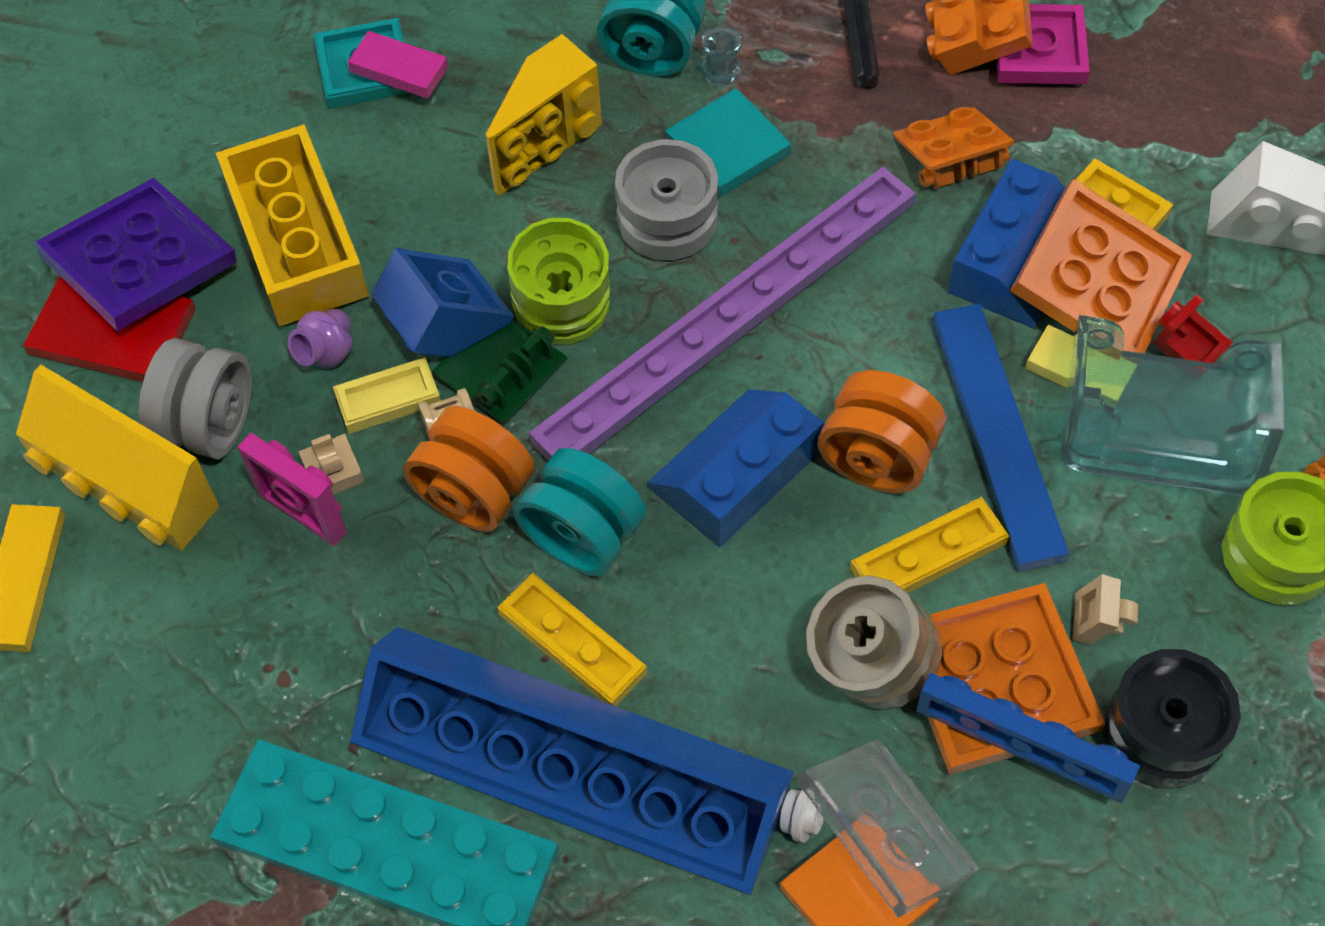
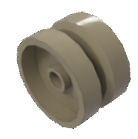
(873, 642)

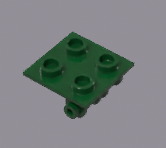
(503, 368)

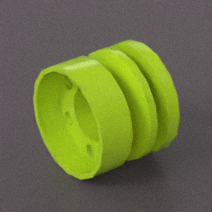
(560, 279)

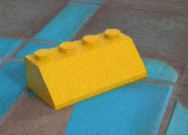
(114, 460)

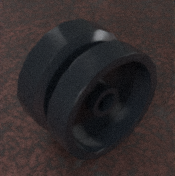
(1173, 717)

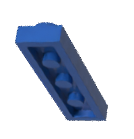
(1041, 743)

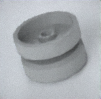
(667, 199)
(196, 396)

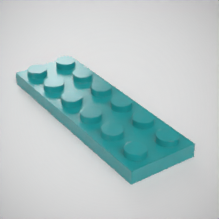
(383, 842)

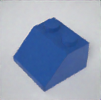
(438, 302)

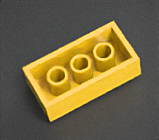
(292, 224)

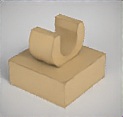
(334, 459)
(1101, 610)

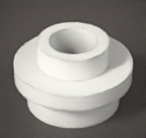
(800, 816)

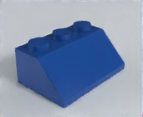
(1003, 241)
(739, 462)

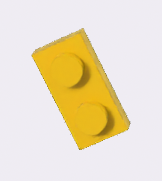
(1126, 194)

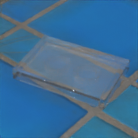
(888, 826)

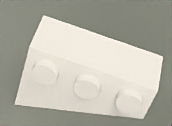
(1272, 201)

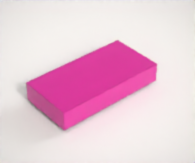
(398, 64)

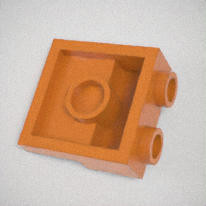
(977, 31)

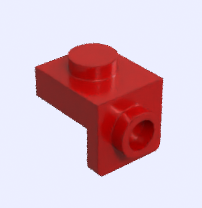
(1189, 334)

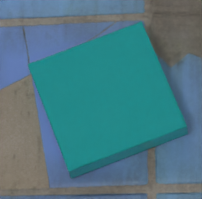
(333, 53)
(734, 138)

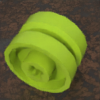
(1279, 539)

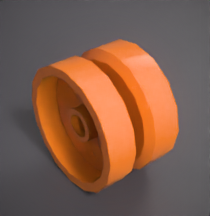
(882, 431)
(469, 468)

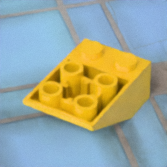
(543, 112)

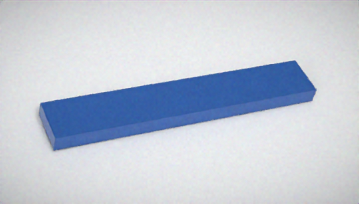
(1000, 438)

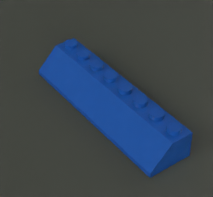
(571, 758)

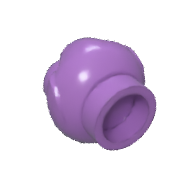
(321, 339)

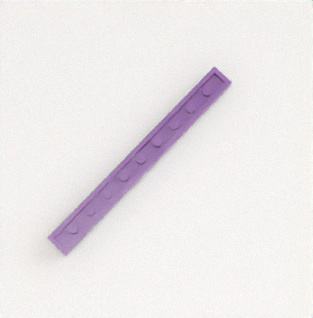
(724, 317)

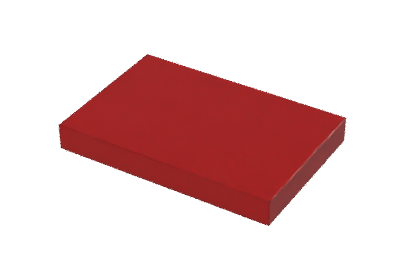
(79, 336)

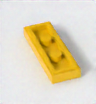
(935, 547)
(25, 570)
(572, 640)

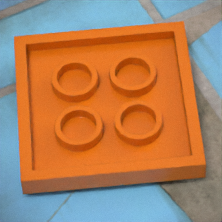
(1101, 266)
(1017, 653)

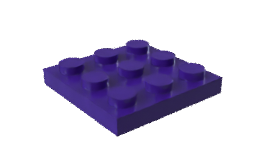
(135, 253)

